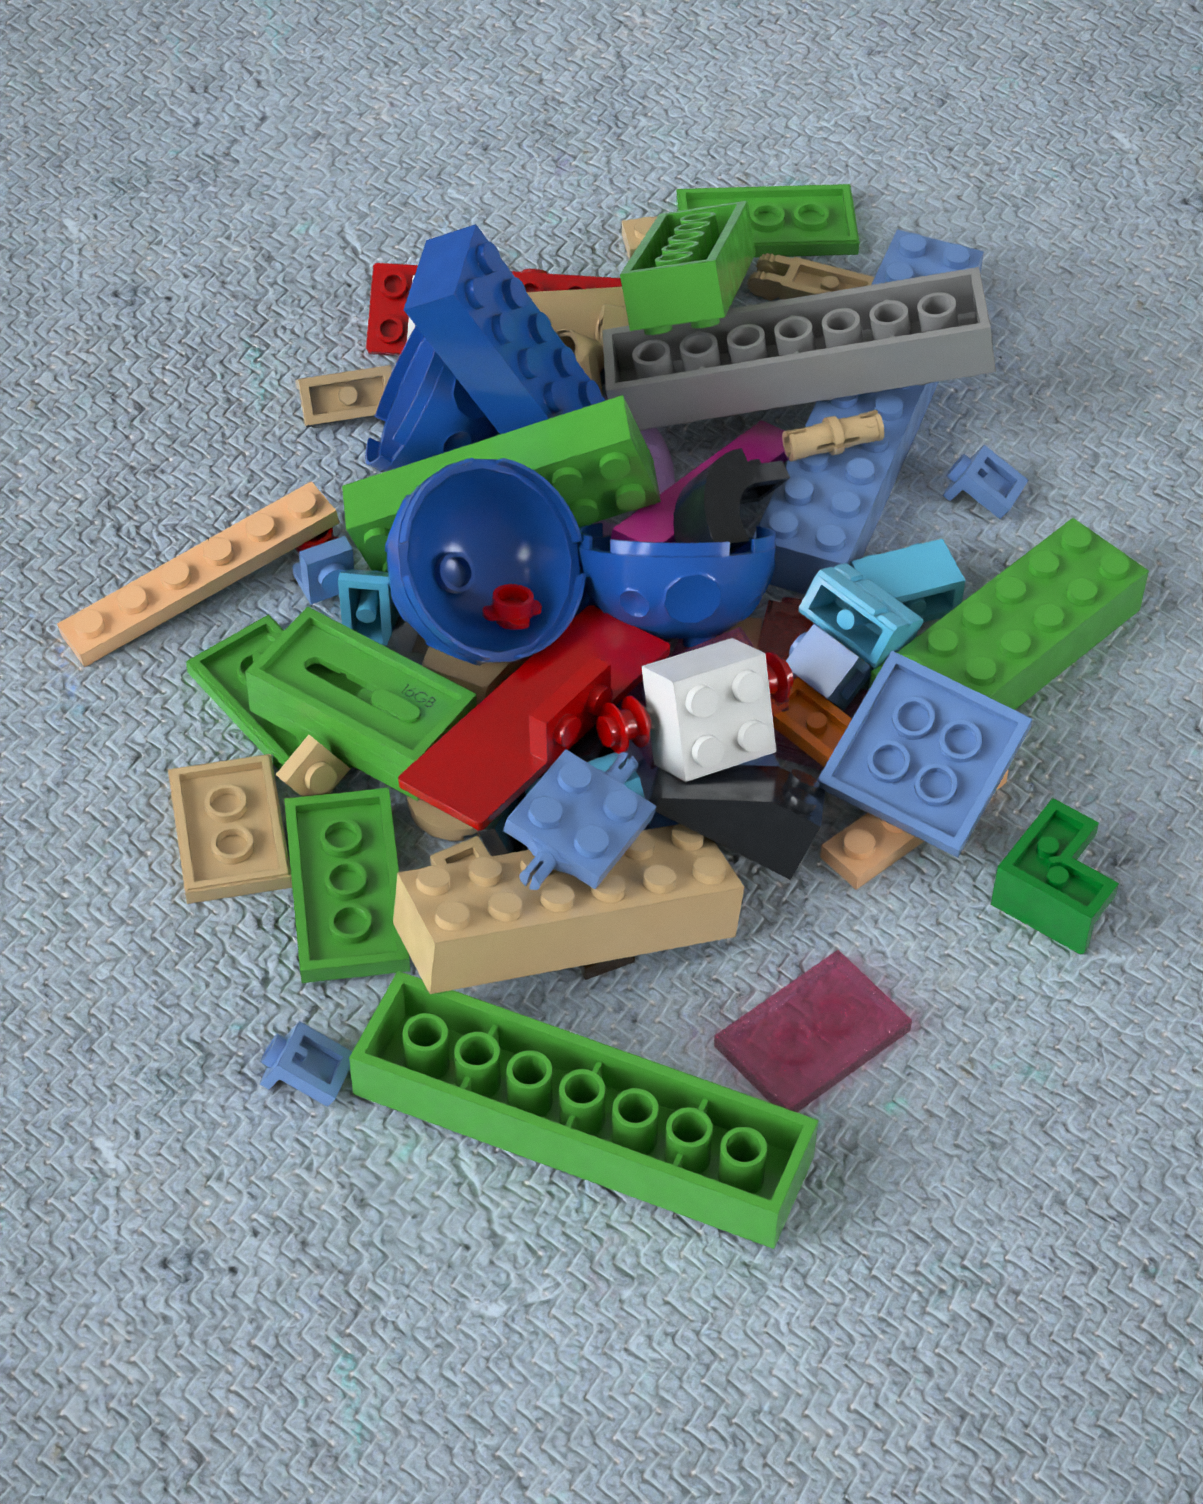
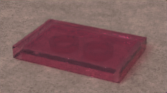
(812, 1033)

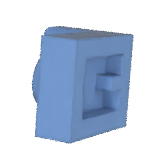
(986, 480)
(306, 1063)

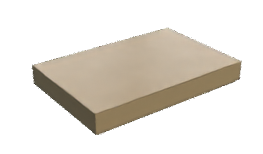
(229, 829)

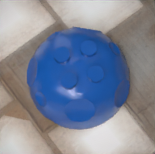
(424, 410)
(471, 533)
(676, 587)

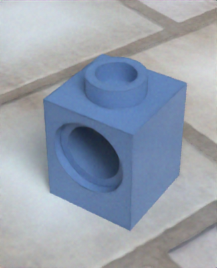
(828, 666)

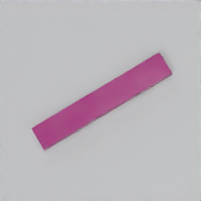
(655, 521)

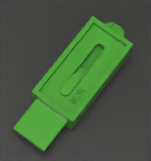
(353, 696)

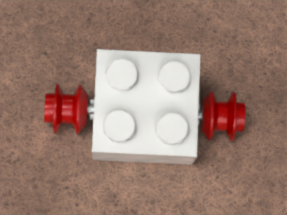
(702, 709)

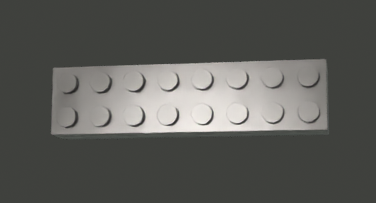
(804, 350)

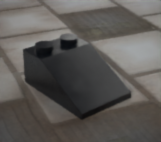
(747, 809)

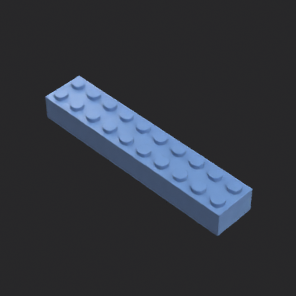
(835, 501)

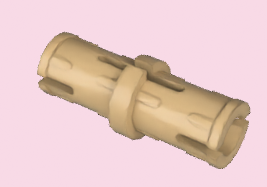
(833, 435)

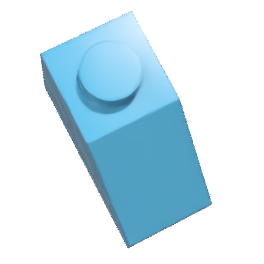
(367, 604)

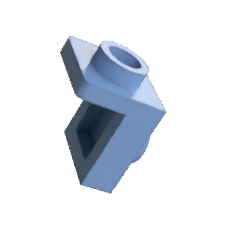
(320, 568)

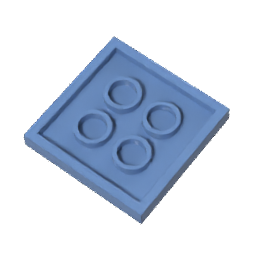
(924, 753)

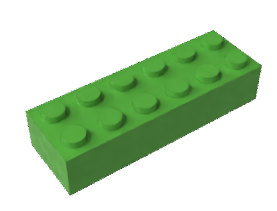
(688, 268)
(586, 455)
(1034, 617)

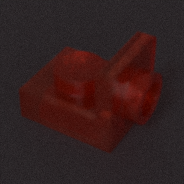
(782, 626)

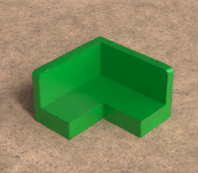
(1047, 884)

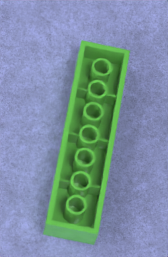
(585, 1108)

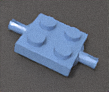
(579, 819)

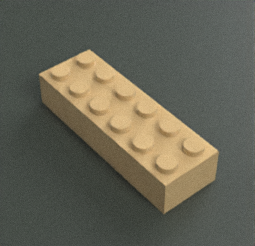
(484, 926)

